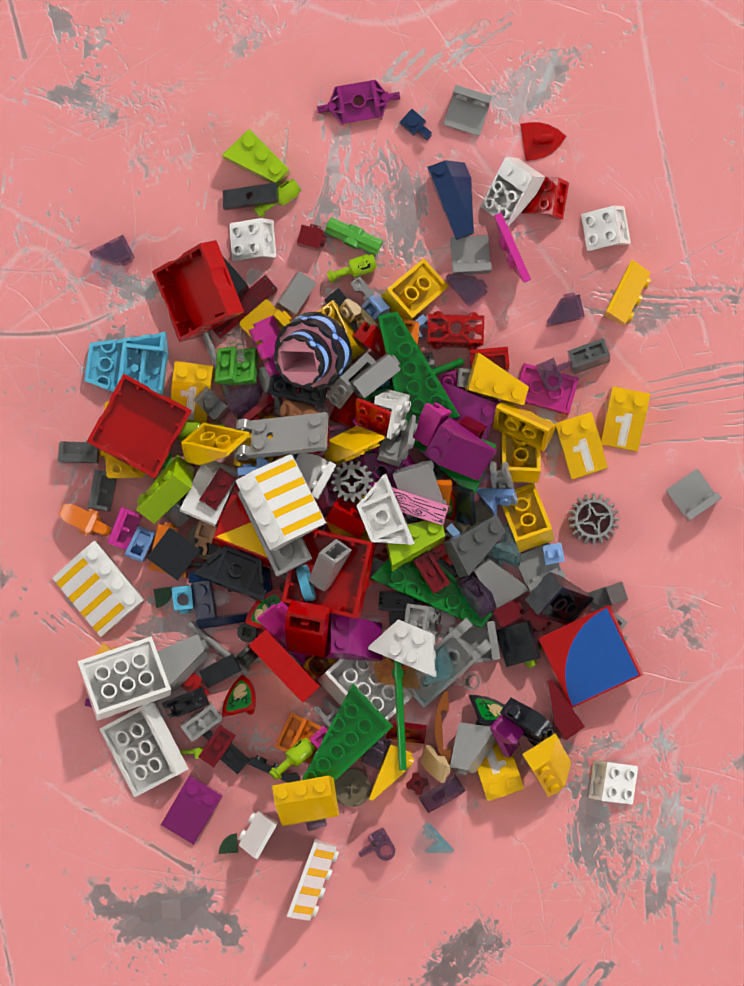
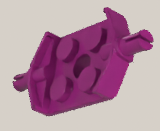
(344, 109)
(372, 463)

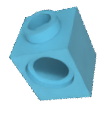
(176, 593)

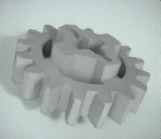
(343, 482)

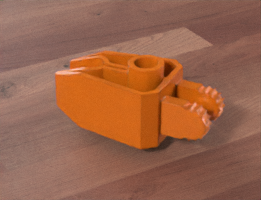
(86, 521)

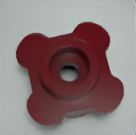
(422, 783)

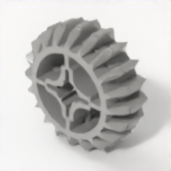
(590, 510)

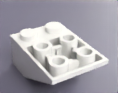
(512, 189)

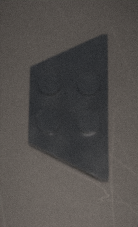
(235, 572)

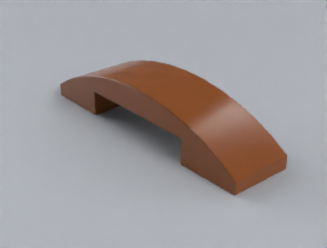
(443, 705)

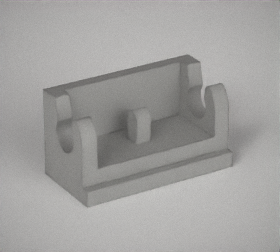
(296, 292)
(201, 721)

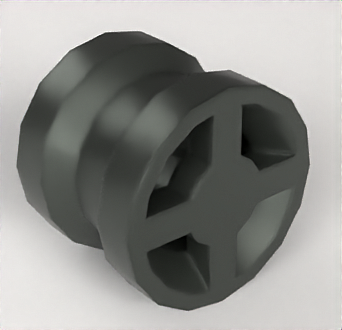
(247, 632)
(247, 656)

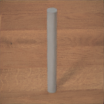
(213, 355)
(215, 645)

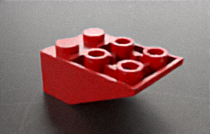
(307, 628)

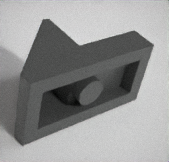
(212, 405)
(608, 596)

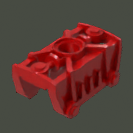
(455, 340)

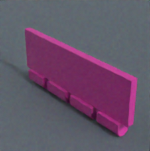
(267, 333)
(274, 621)

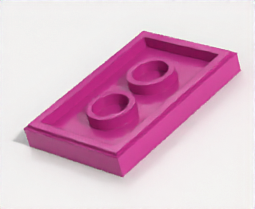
(537, 395)

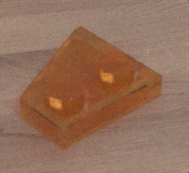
(384, 674)

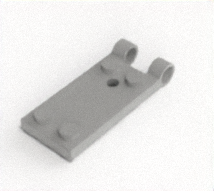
(290, 435)
(285, 558)
(465, 658)

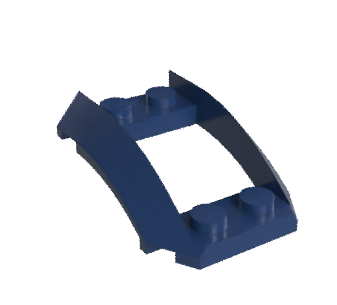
(205, 602)

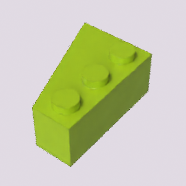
(255, 157)
(166, 489)
(425, 536)

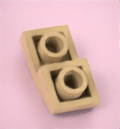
(353, 312)
(435, 765)

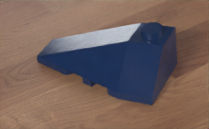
(454, 192)

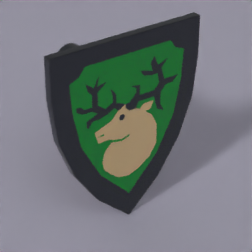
(486, 709)

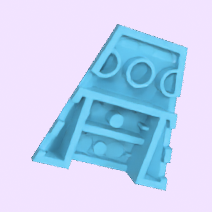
(137, 357)

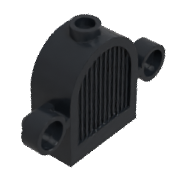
(533, 724)

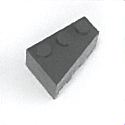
(473, 544)

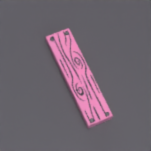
(421, 506)

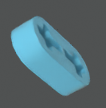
(306, 586)

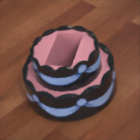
(312, 351)

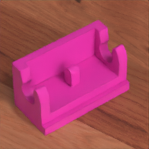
(430, 421)
(124, 528)

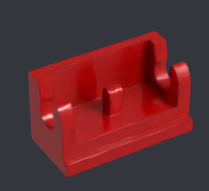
(371, 338)
(496, 355)
(347, 517)

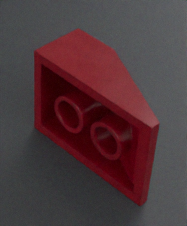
(563, 717)

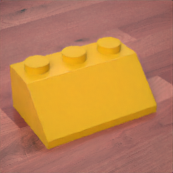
(628, 294)
(523, 425)
(549, 764)
(306, 800)

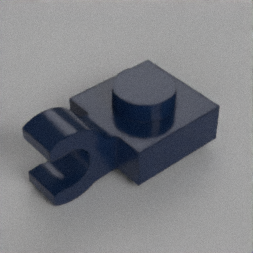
(414, 123)

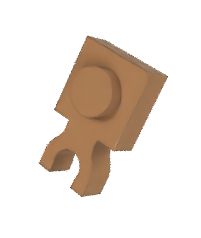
(204, 534)

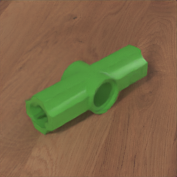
(353, 236)

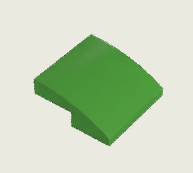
(235, 373)

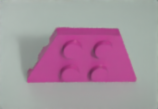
(507, 244)

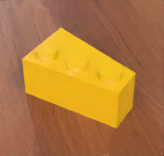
(492, 381)

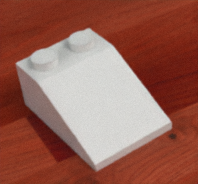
(192, 505)
(258, 833)

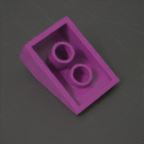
(471, 405)
(459, 450)
(351, 638)
(191, 809)

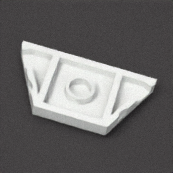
(383, 515)
(408, 646)

